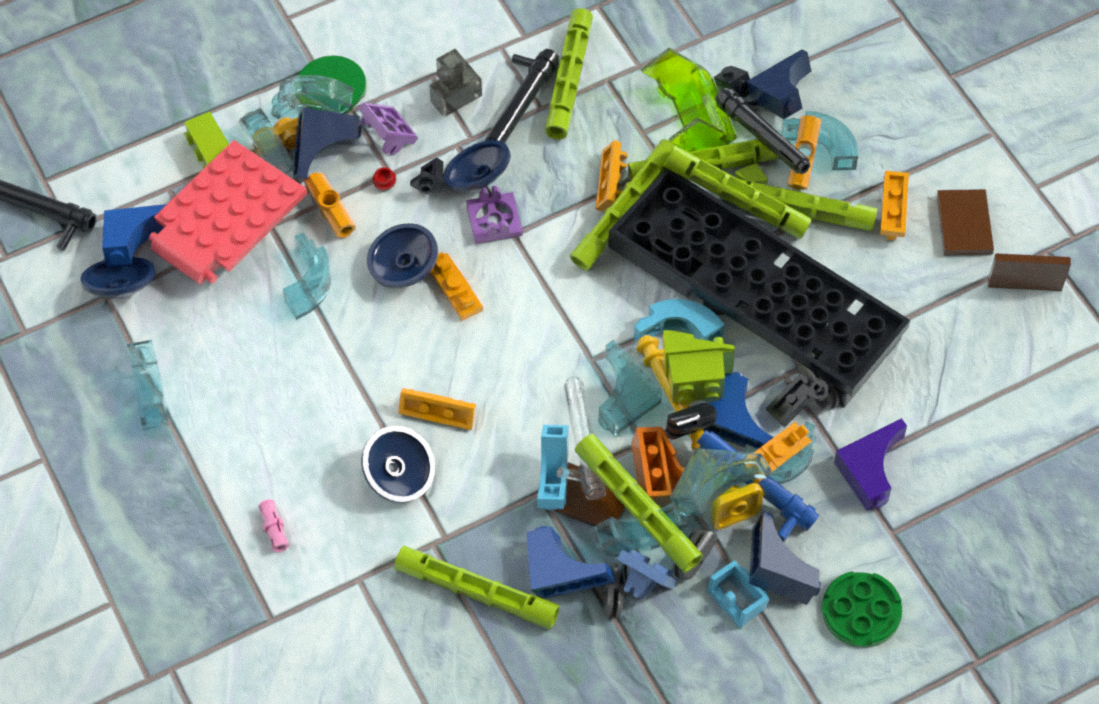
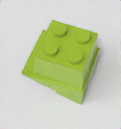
(696, 366)

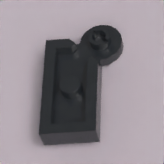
(796, 397)

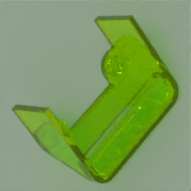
(694, 98)

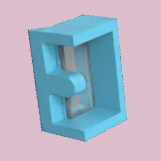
(735, 595)

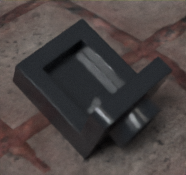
(733, 78)
(430, 176)

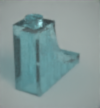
(632, 395)
(711, 474)

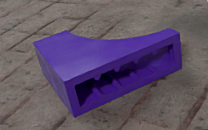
(863, 464)

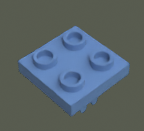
(643, 575)

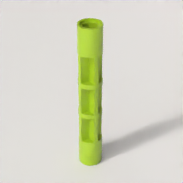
(568, 74)
(724, 156)
(737, 192)
(822, 208)
(595, 242)
(639, 503)
(477, 587)

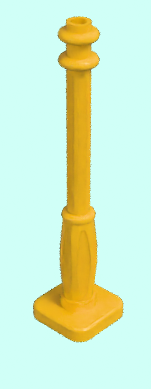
(733, 504)

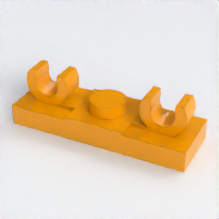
(609, 175)
(894, 204)
(455, 287)
(437, 408)
(784, 446)

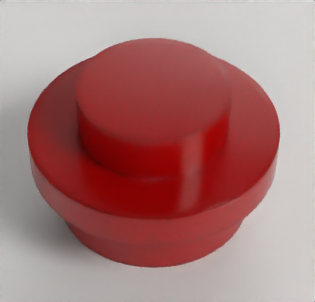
(384, 178)

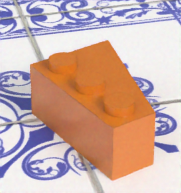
(655, 464)

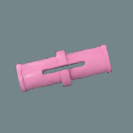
(273, 525)

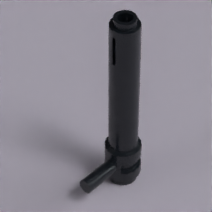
(539, 72)
(744, 112)
(67, 213)

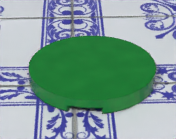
(341, 69)
(862, 609)

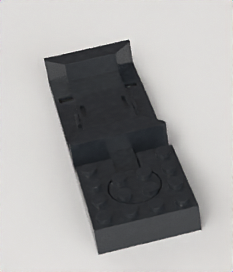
(729, 262)

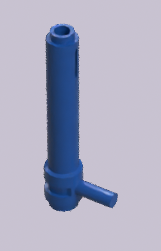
(790, 505)

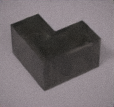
(456, 84)

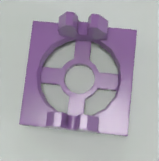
(376, 118)
(494, 231)

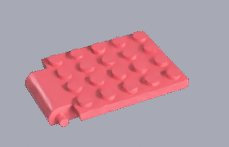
(224, 213)

